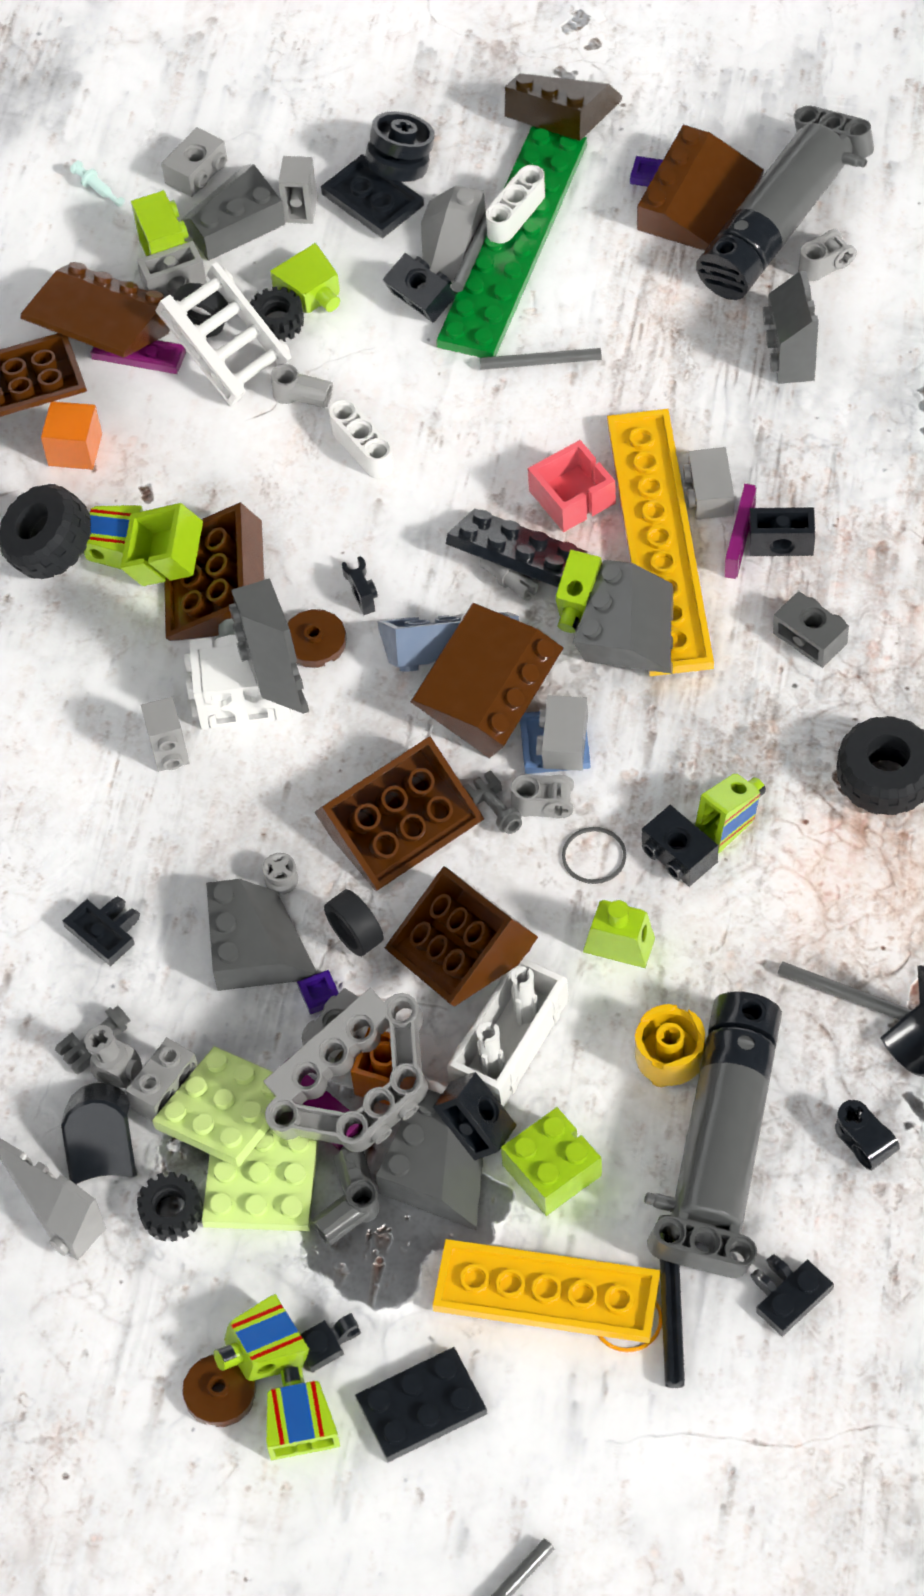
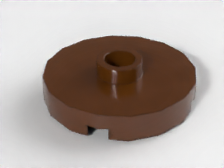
(322, 648)
(217, 1407)

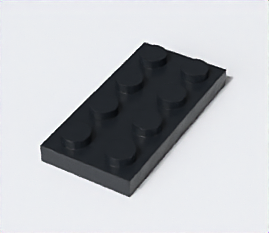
(511, 546)

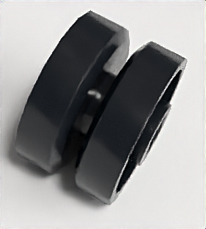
(399, 146)

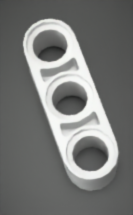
(515, 204)
(361, 439)

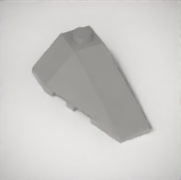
(450, 227)
(60, 1205)

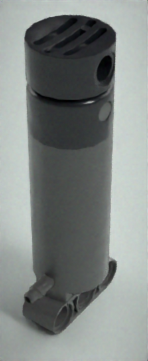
(783, 198)
(721, 1140)

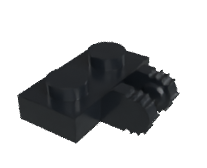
(99, 931)
(793, 1297)

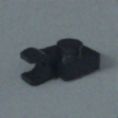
(363, 590)
(325, 1341)

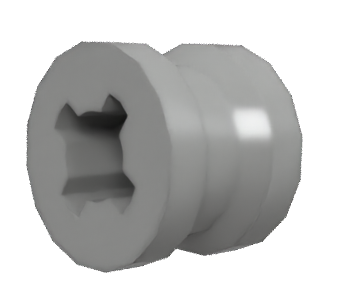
(278, 865)

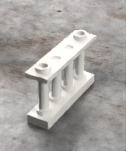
(212, 360)

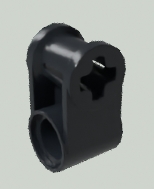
(869, 1138)

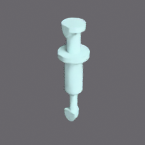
(90, 178)

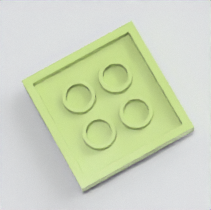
(219, 1107)
(267, 1190)

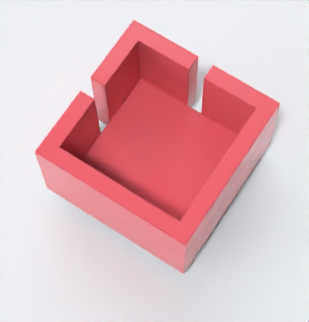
(567, 487)

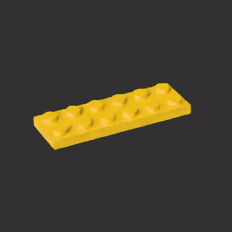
(547, 1290)

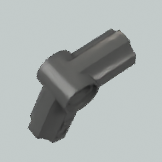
(344, 1213)

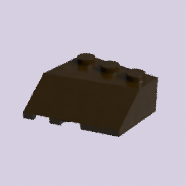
(559, 103)

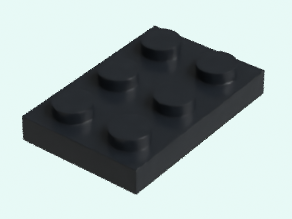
(372, 198)
(421, 1404)

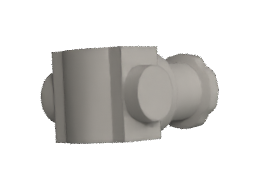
(111, 1059)

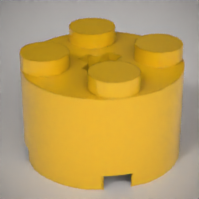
(669, 1045)

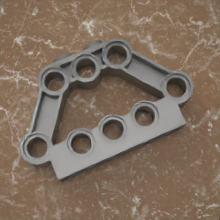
(339, 1035)

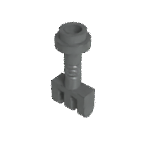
(507, 819)
(75, 1049)

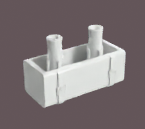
(511, 1028)

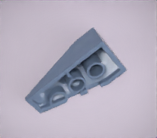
(416, 641)

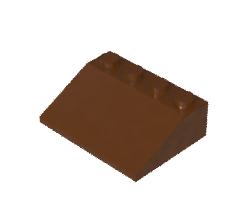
(696, 189)
(97, 310)
(38, 373)
(226, 559)
(486, 677)
(400, 814)
(459, 939)

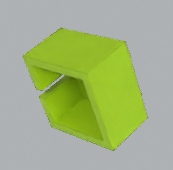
(158, 223)
(161, 544)
(551, 1161)

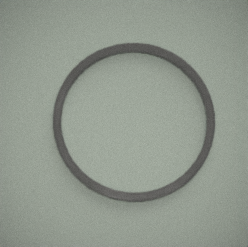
(592, 829)

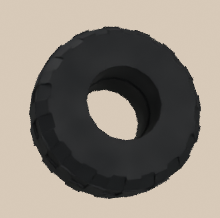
(44, 531)
(878, 789)

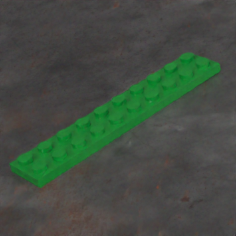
(502, 270)

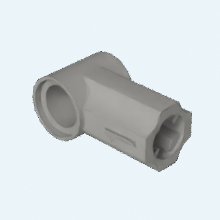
(292, 386)

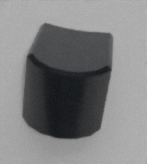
(906, 1038)
(97, 1133)

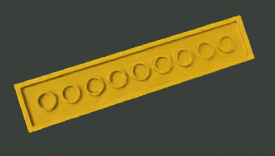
(659, 526)

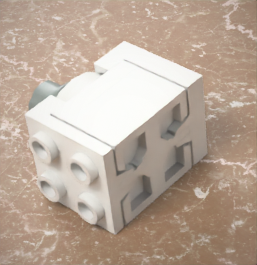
(223, 685)

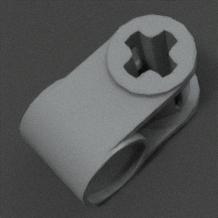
(823, 255)
(543, 796)

